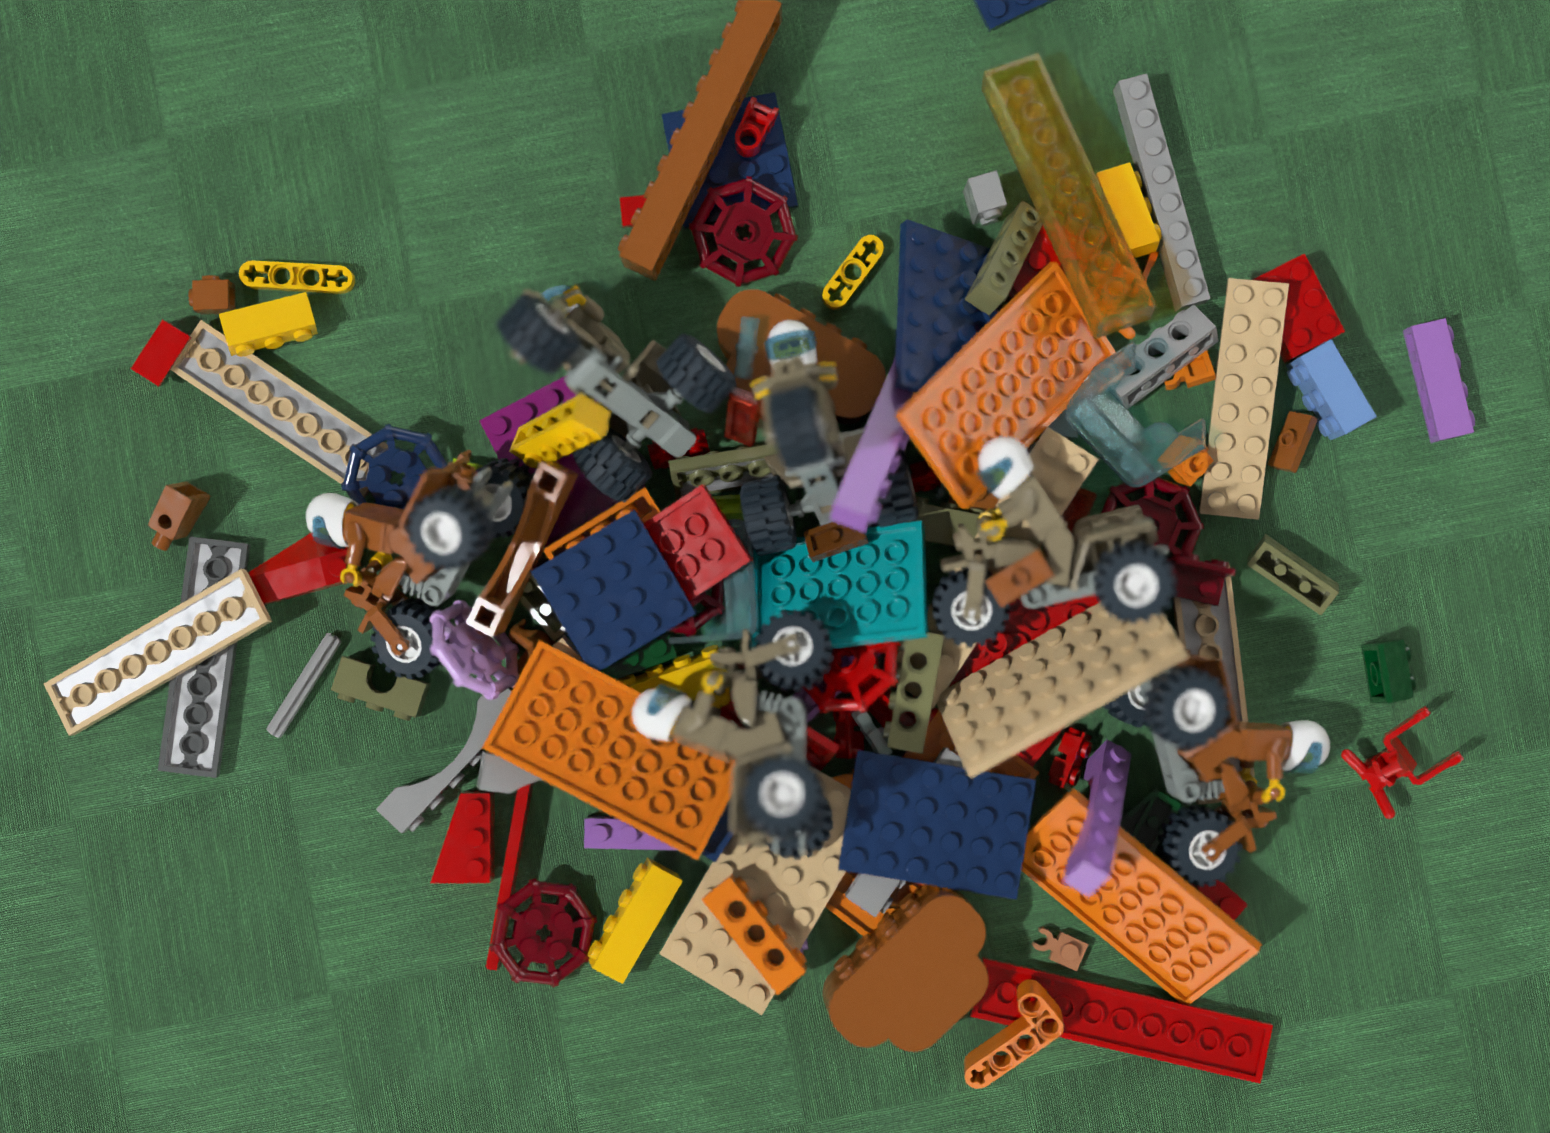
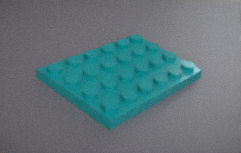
(859, 594)

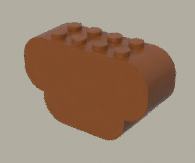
(858, 370)
(910, 973)

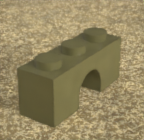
(355, 682)

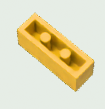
(1130, 208)
(268, 324)

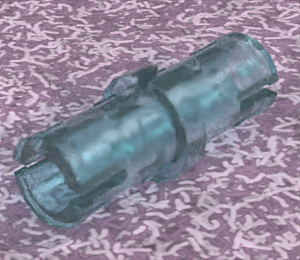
(746, 348)

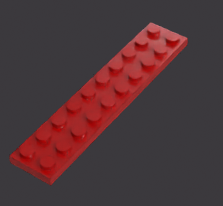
(1134, 1022)

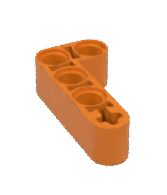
(982, 1063)

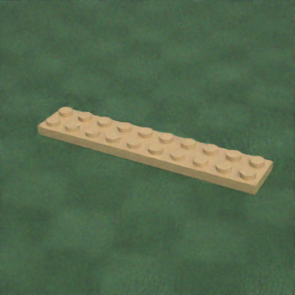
(1060, 472)

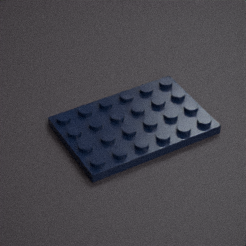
(931, 304)
(936, 824)

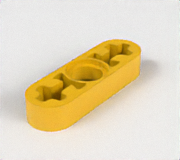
(872, 259)

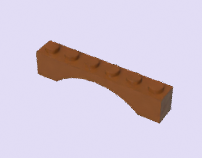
(542, 508)

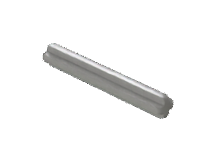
(303, 685)

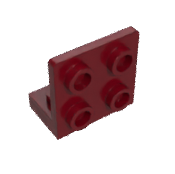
(1199, 579)

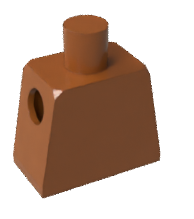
(176, 513)

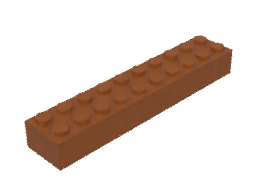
(700, 137)

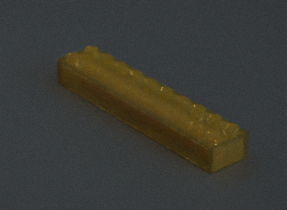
(1067, 196)

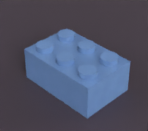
(1330, 391)

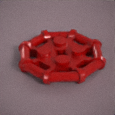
(855, 676)

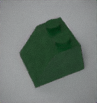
(1388, 671)

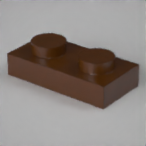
(832, 540)

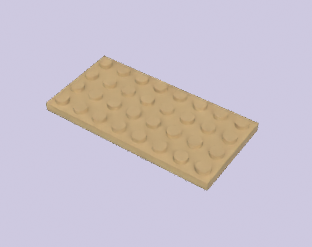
(1053, 683)
(788, 888)

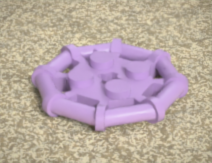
(462, 661)

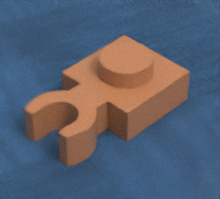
(1064, 950)

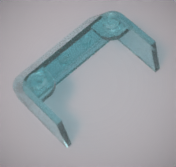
(1117, 437)
(740, 601)

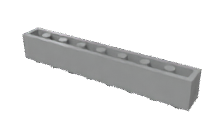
(1161, 187)

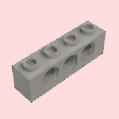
(1199, 335)

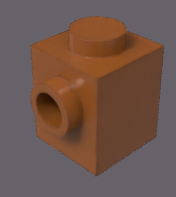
(212, 295)

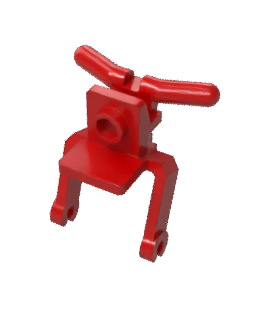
(1394, 763)

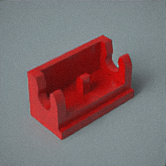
(160, 352)

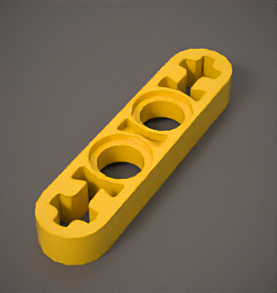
(297, 274)

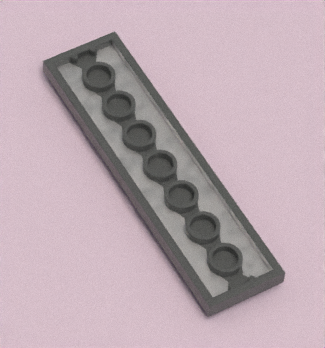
(201, 695)

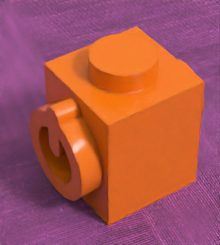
(1192, 468)

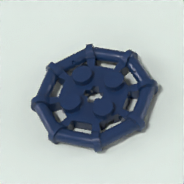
(385, 462)

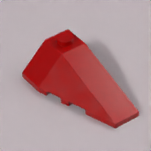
(299, 570)

